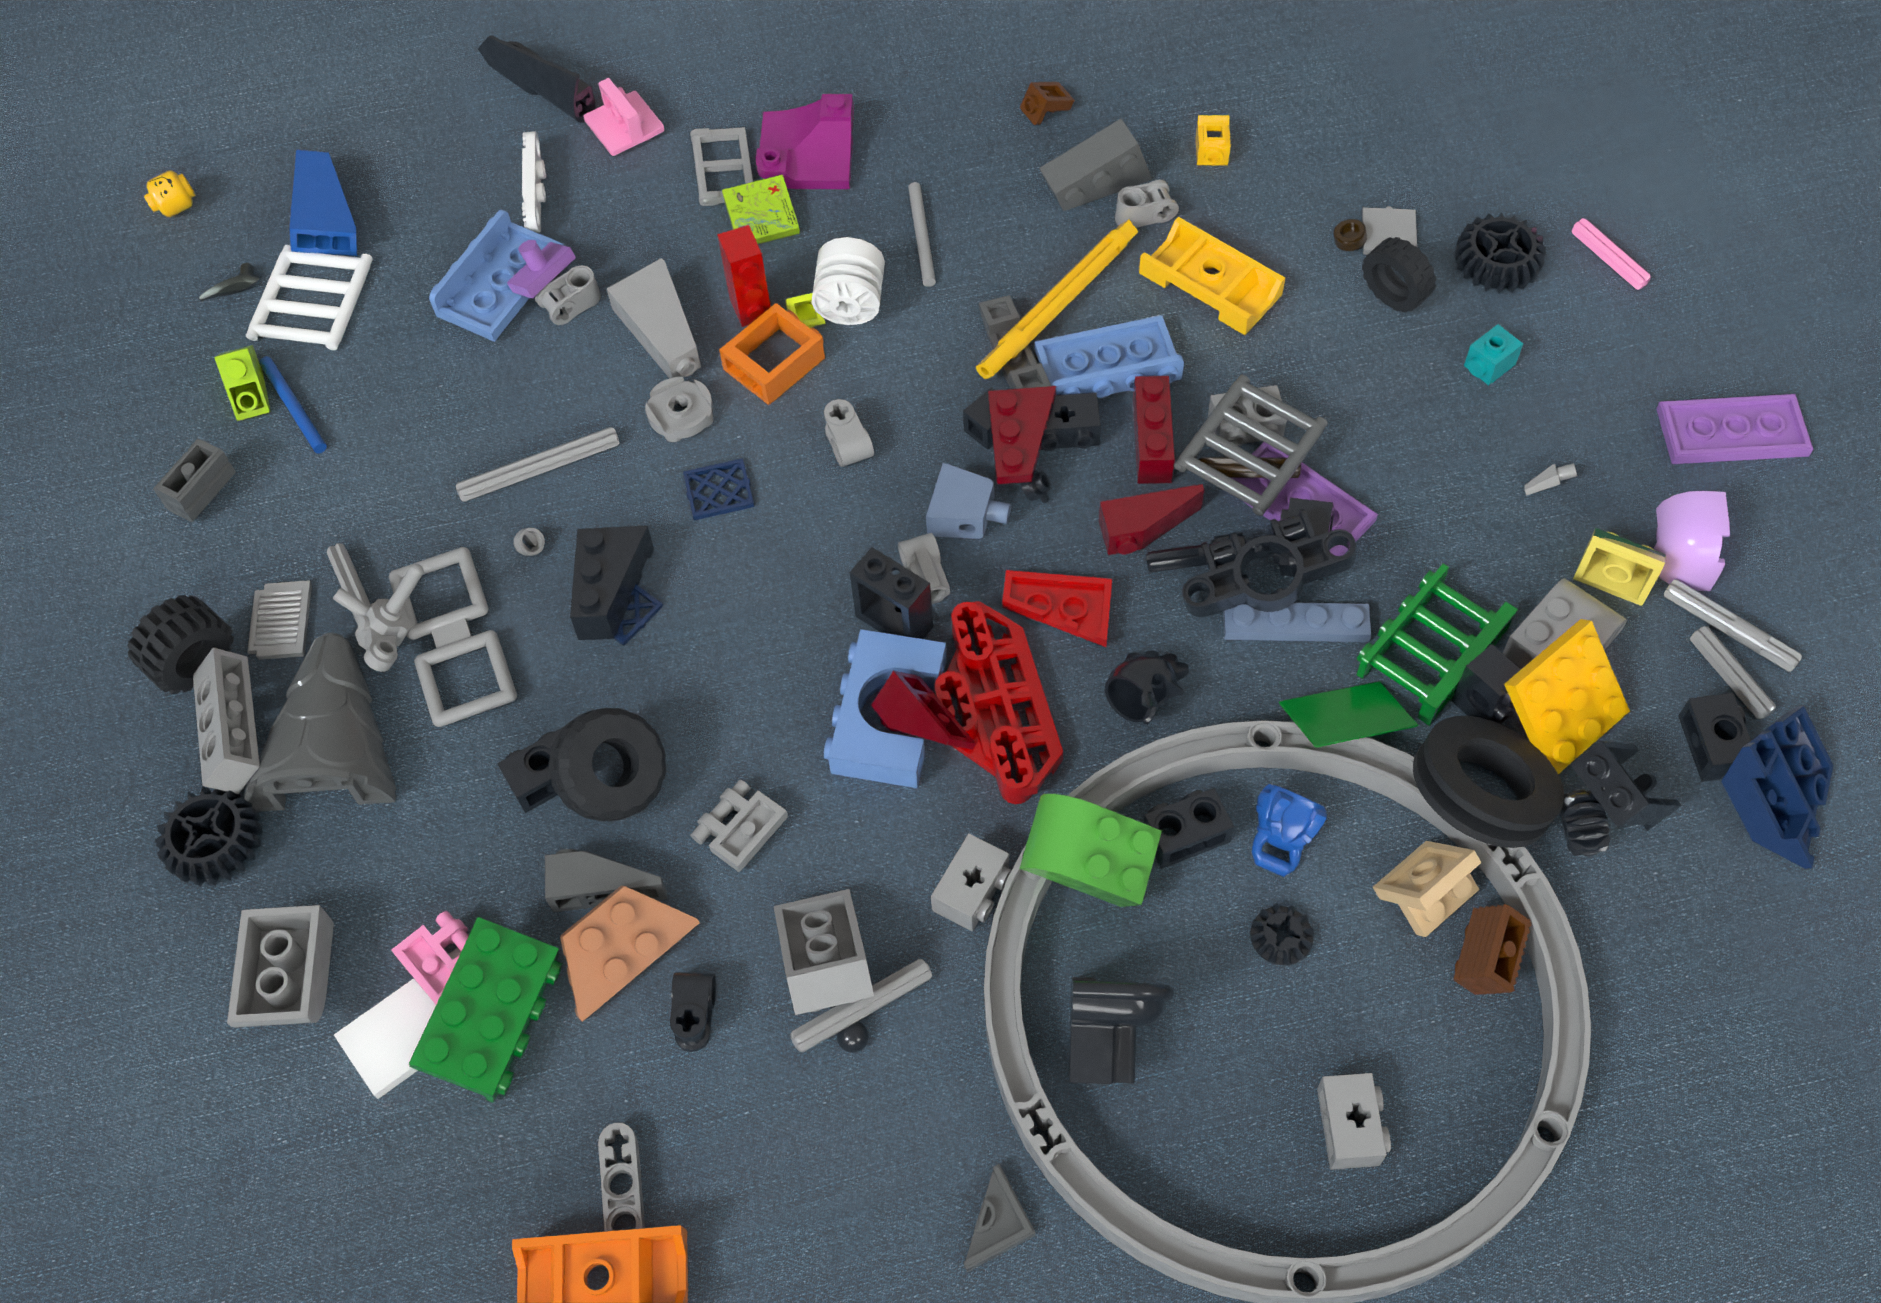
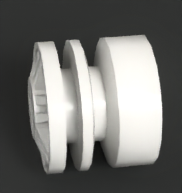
(848, 281)

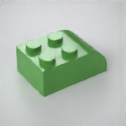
(1091, 849)

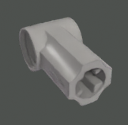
(924, 559)

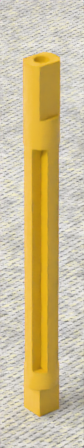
(1056, 299)

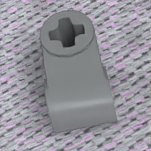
(1144, 203)
(571, 294)
(846, 433)

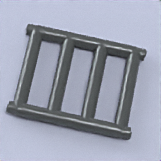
(1278, 477)

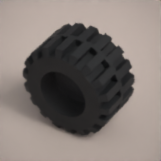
(176, 641)

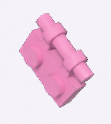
(425, 954)

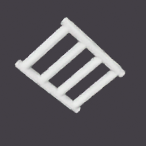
(342, 314)

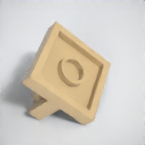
(1430, 884)

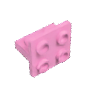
(623, 119)

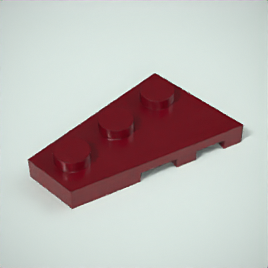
(1018, 430)

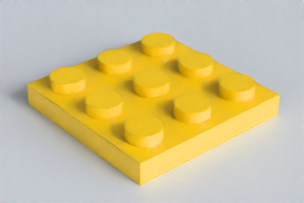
(1568, 695)

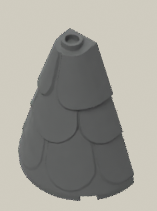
(324, 734)

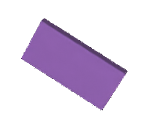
(1734, 429)
(1348, 511)

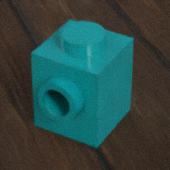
(1493, 354)

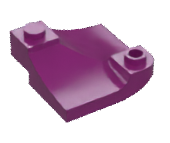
(809, 144)

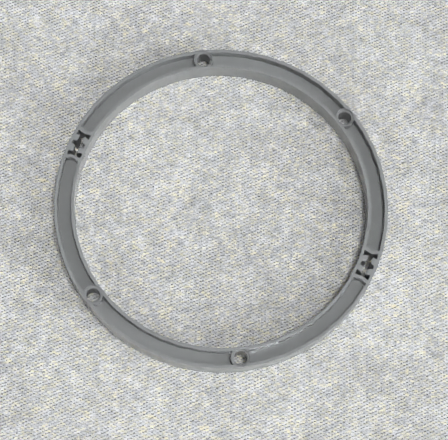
(1249, 1274)

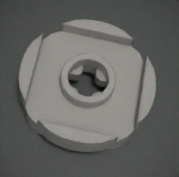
(680, 424)

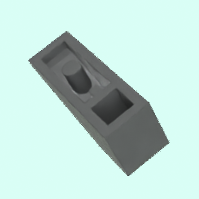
(584, 880)

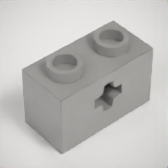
(972, 862)
(1345, 1143)

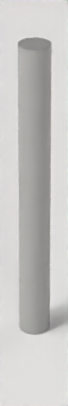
(921, 234)

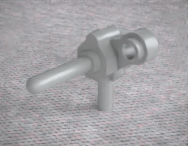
(384, 622)

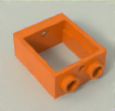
(772, 384)

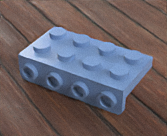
(476, 287)
(1109, 357)

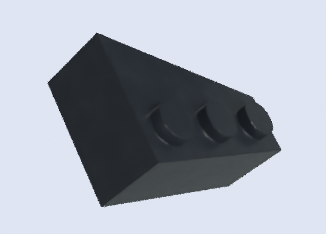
(604, 576)

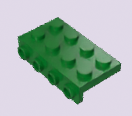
(487, 1009)

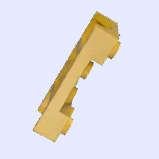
(1239, 291)

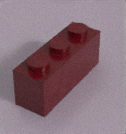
(1153, 430)

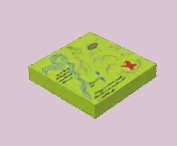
(763, 207)

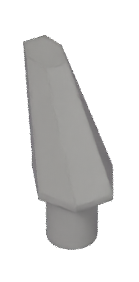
(1550, 478)

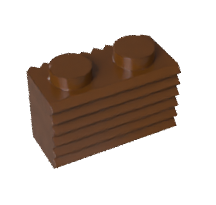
(1492, 950)

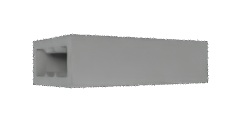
(656, 318)

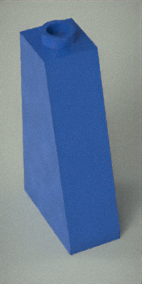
(319, 209)

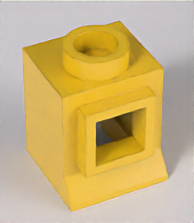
(1212, 149)

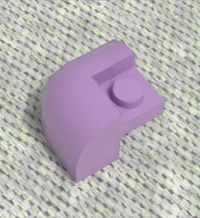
(1692, 538)

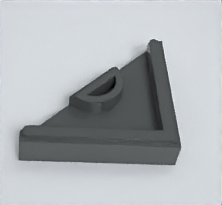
(1000, 1223)

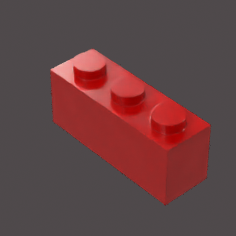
(744, 274)

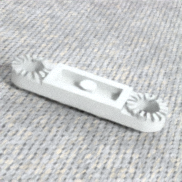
(532, 189)

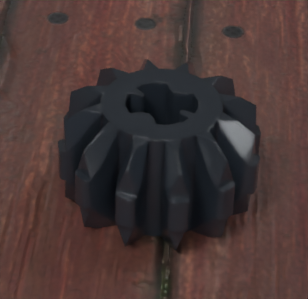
(1584, 824)

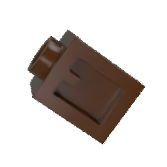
(1043, 98)

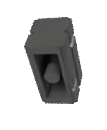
(194, 480)

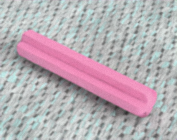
(1611, 254)

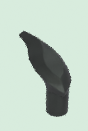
(233, 285)

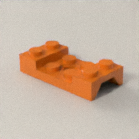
(641, 1264)

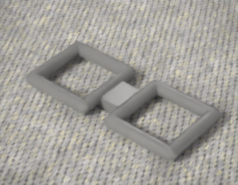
(454, 639)

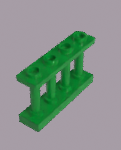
(1433, 697)

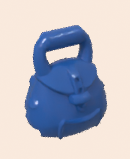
(1287, 824)

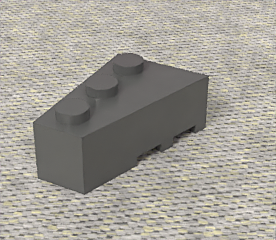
(1096, 167)

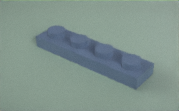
(1300, 623)

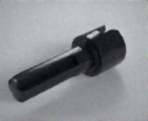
(1182, 557)

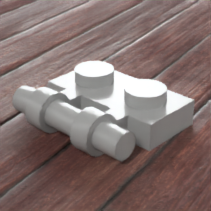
(748, 829)

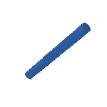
(293, 404)

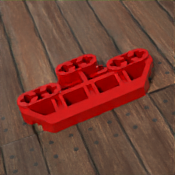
(988, 697)

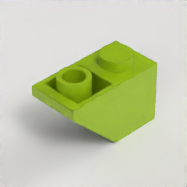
(243, 382)

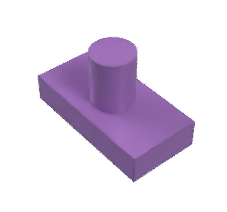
(540, 267)

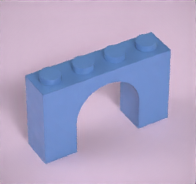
(856, 746)

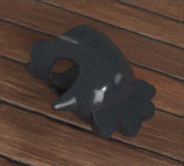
(1143, 684)

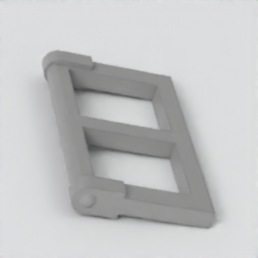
(704, 135)

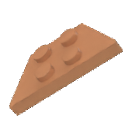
(618, 944)

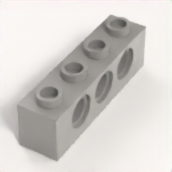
(225, 721)

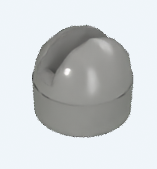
(532, 537)

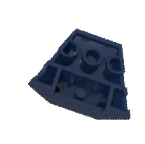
(1780, 785)

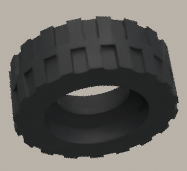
(1409, 263)

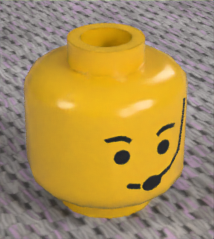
(169, 193)

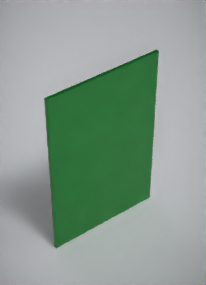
(1347, 714)

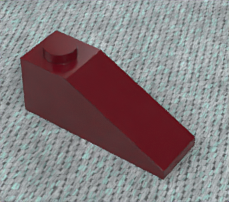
(1141, 519)
(913, 708)

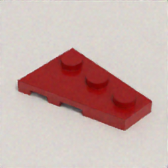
(1061, 601)

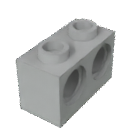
(1253, 411)

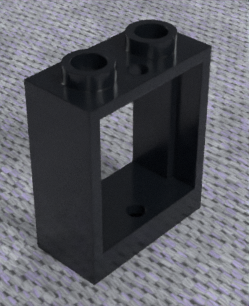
(889, 601)

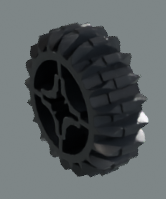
(1500, 253)
(208, 855)

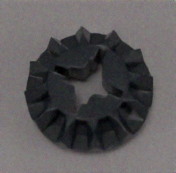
(1291, 949)

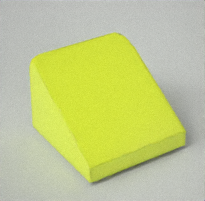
(804, 310)

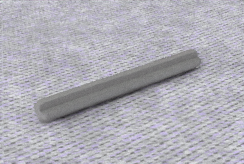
(537, 464)

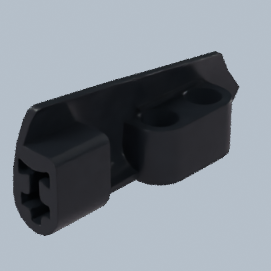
(539, 76)

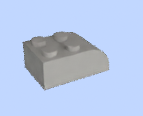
(1554, 616)
(823, 952)
(281, 966)

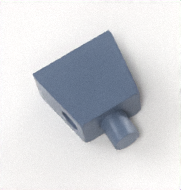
(963, 505)

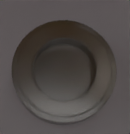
(1350, 235)

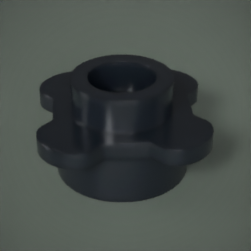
(1037, 488)

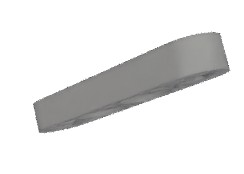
(632, 1201)

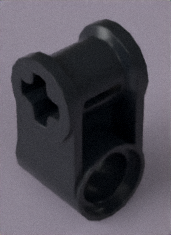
(692, 1003)

